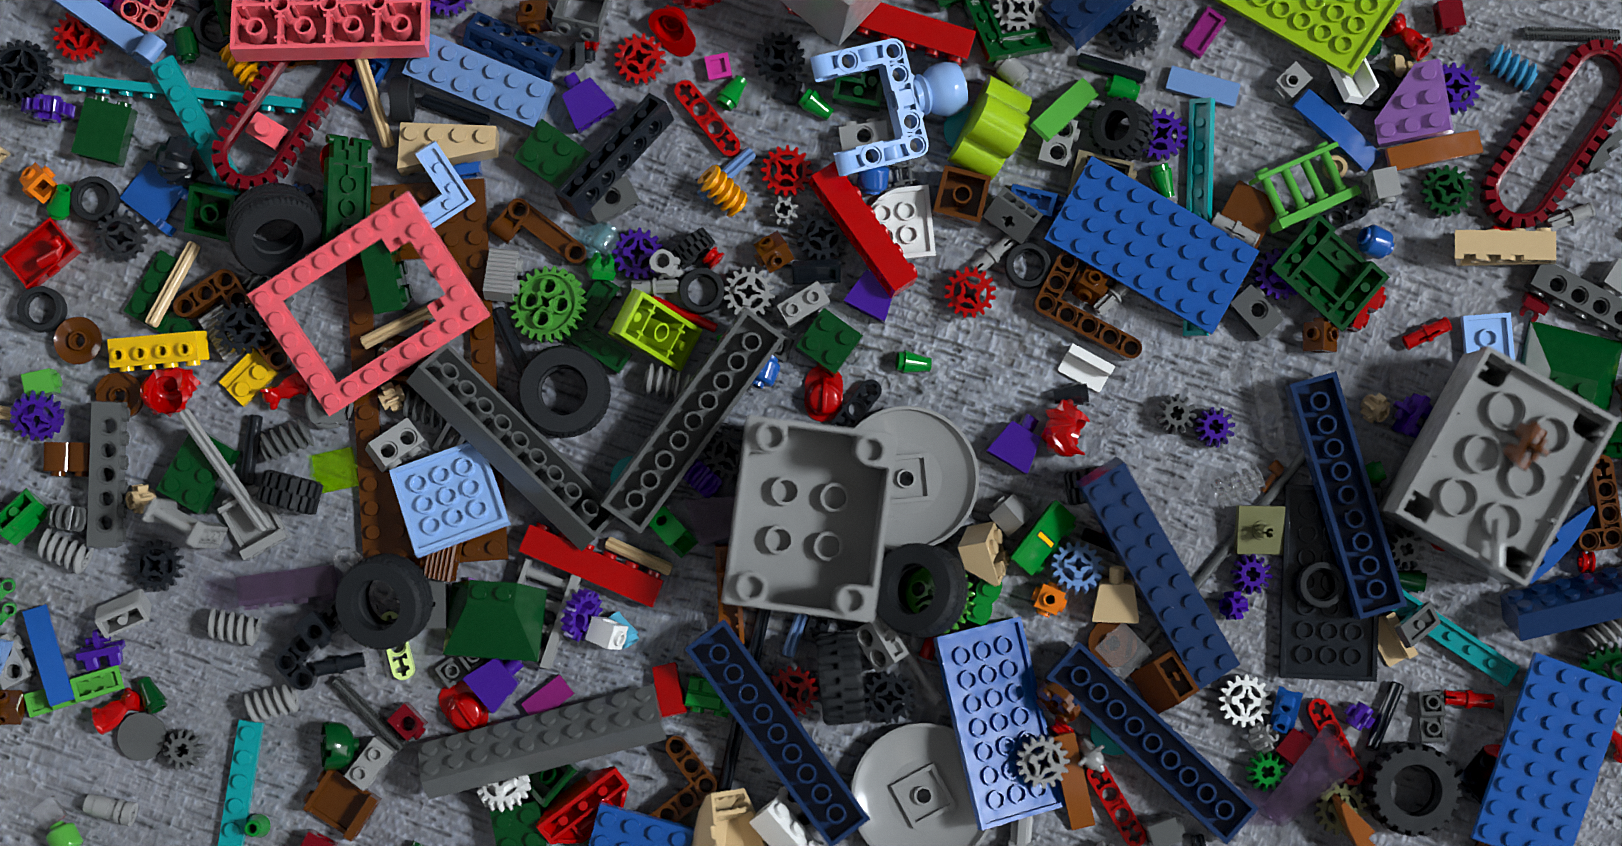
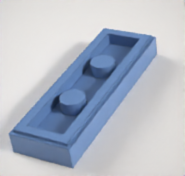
(1202, 86)

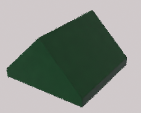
(548, 783)

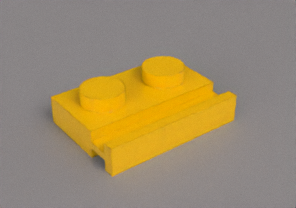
(248, 377)

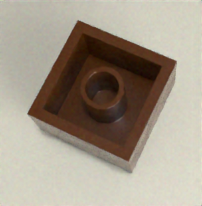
(961, 196)

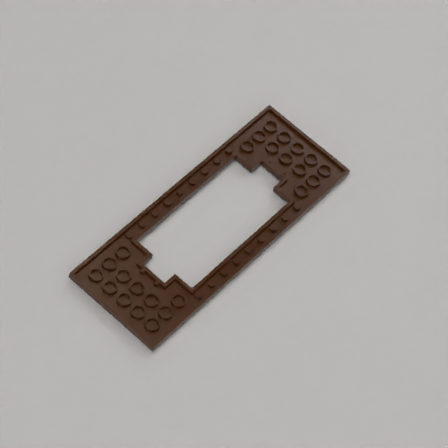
(468, 243)

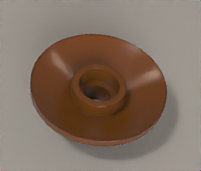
(66, 340)

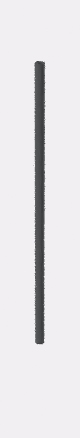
(1229, 545)

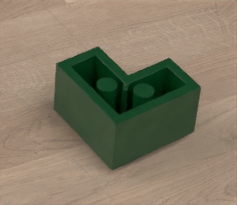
(859, 93)

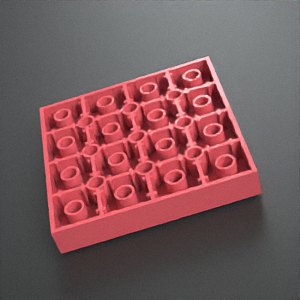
(329, 29)

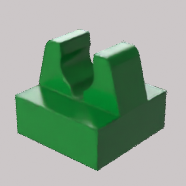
(600, 268)

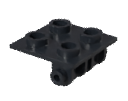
(1477, 774)

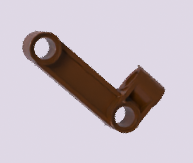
(508, 225)

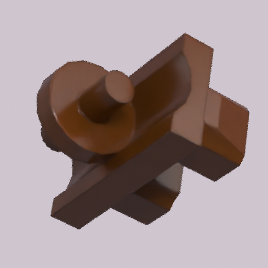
(1530, 446)

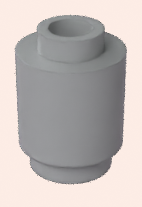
(1012, 72)

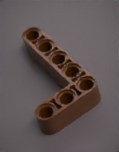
(230, 294)
(1078, 315)
(693, 777)

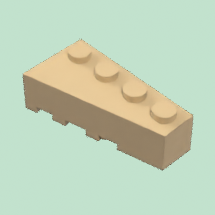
(457, 142)
(1505, 247)

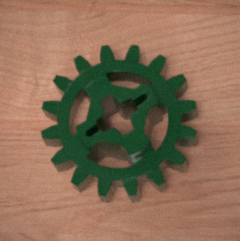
(1442, 200)

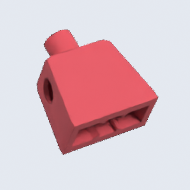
(267, 132)

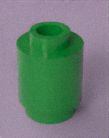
(1121, 87)

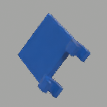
(154, 197)

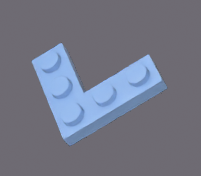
(453, 194)

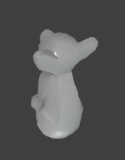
(666, 264)
(1090, 756)

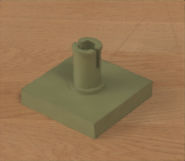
(1259, 529)

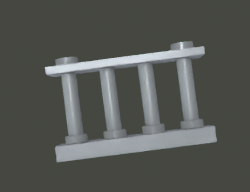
(200, 533)
(552, 631)

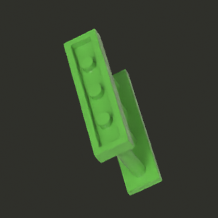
(1303, 209)

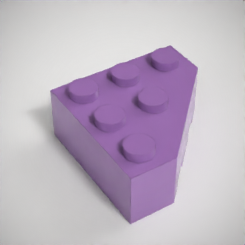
(1416, 108)

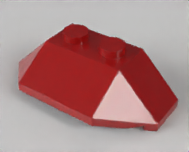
(577, 807)

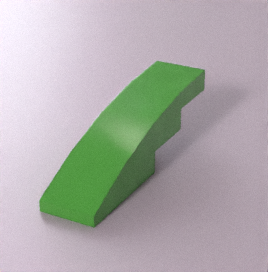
(1064, 110)
(83, 687)

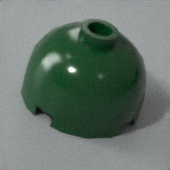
(337, 746)

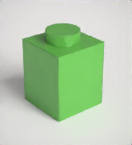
(42, 380)

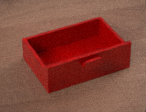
(23, 255)

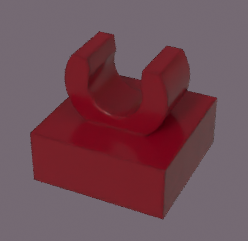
(1534, 304)

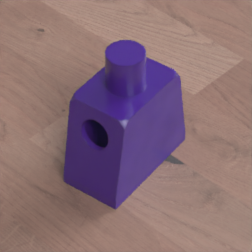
(586, 102)
(869, 297)
(1017, 444)
(494, 682)

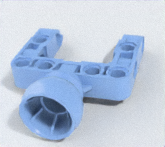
(938, 91)

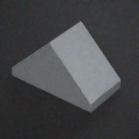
(448, 438)

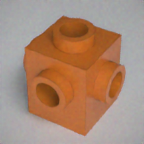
(38, 182)
(1039, 599)

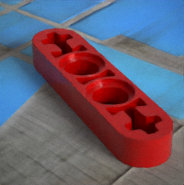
(709, 117)
(1314, 717)
(1115, 804)

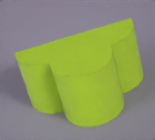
(992, 128)
(655, 330)

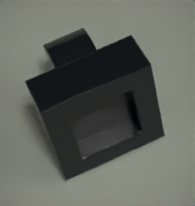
(580, 56)

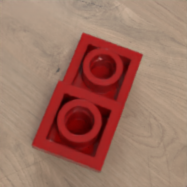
(1372, 306)
(669, 690)

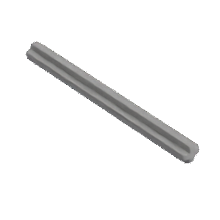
(223, 469)

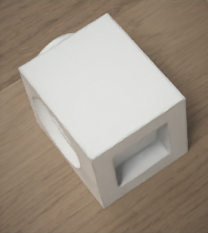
(606, 633)

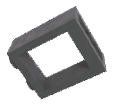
(578, 28)

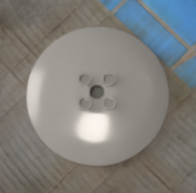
(942, 473)
(894, 772)

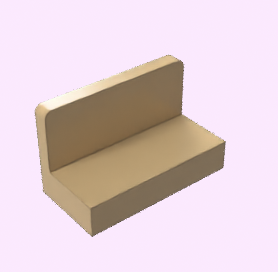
(1389, 642)

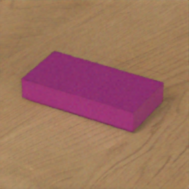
(1203, 32)
(548, 697)

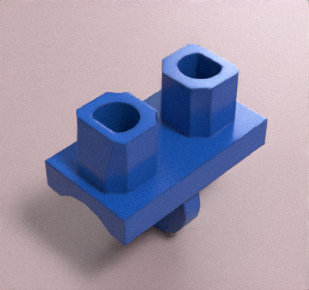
(1285, 710)

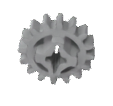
(1010, 13)
(750, 283)
(1052, 765)

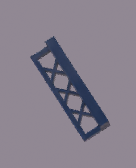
(509, 48)

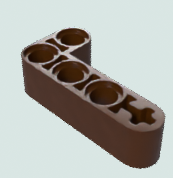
(1610, 501)

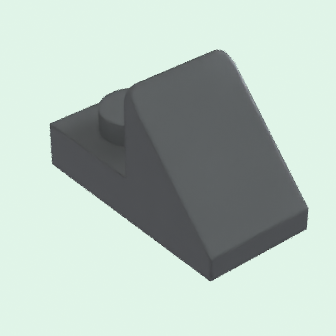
(1416, 624)

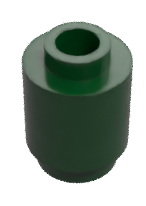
(185, 45)

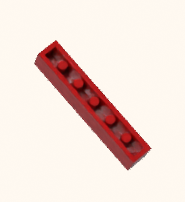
(863, 230)
(592, 566)

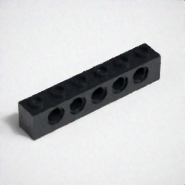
(614, 156)

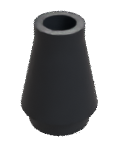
(1077, 392)

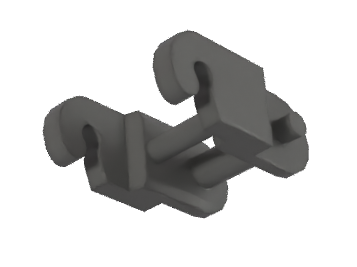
(901, 183)

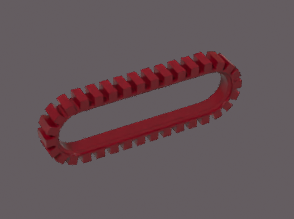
(1529, 125)
(286, 155)

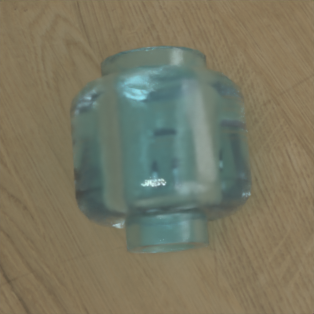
(602, 239)

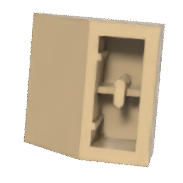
(984, 553)

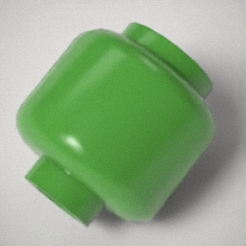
(64, 835)

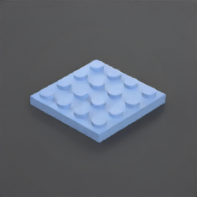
(448, 498)

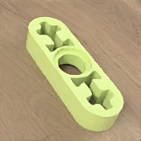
(406, 650)

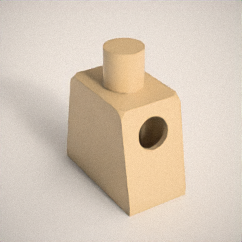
(1115, 599)

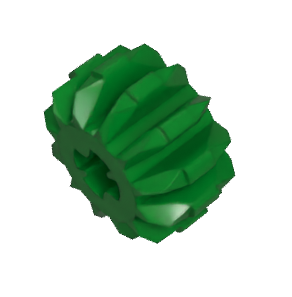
(1265, 761)

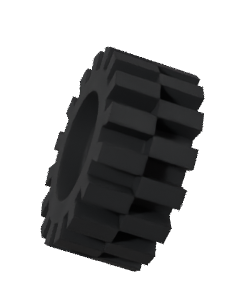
(693, 247)

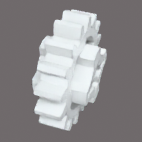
(1244, 710)
(505, 793)

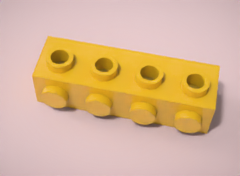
(158, 349)

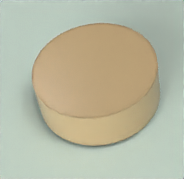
(1341, 166)

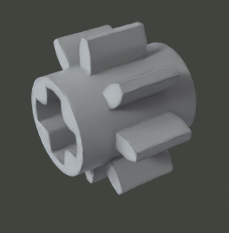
(780, 217)
(1263, 737)

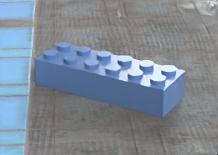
(482, 82)

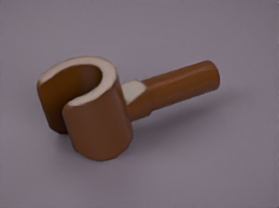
(295, 63)
(1276, 469)

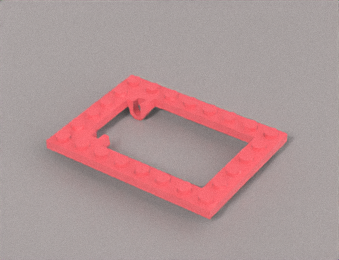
(396, 225)

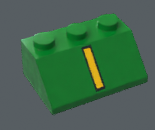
(1043, 538)

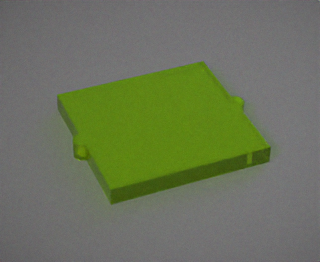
(335, 469)

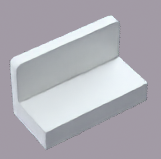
(1358, 87)
(1085, 368)

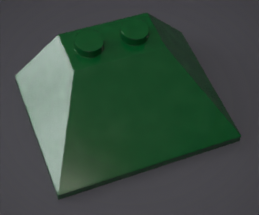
(1329, 273)
(1574, 361)
(495, 620)

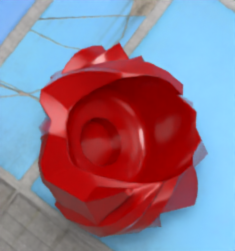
(168, 390)
(1064, 429)

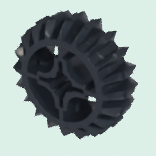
(23, 53)

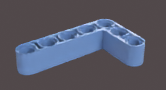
(117, 31)

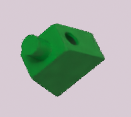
(672, 532)

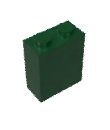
(104, 131)

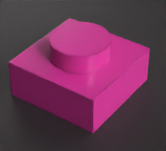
(718, 67)

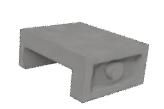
(244, 531)

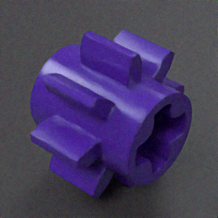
(1233, 605)
(1359, 716)

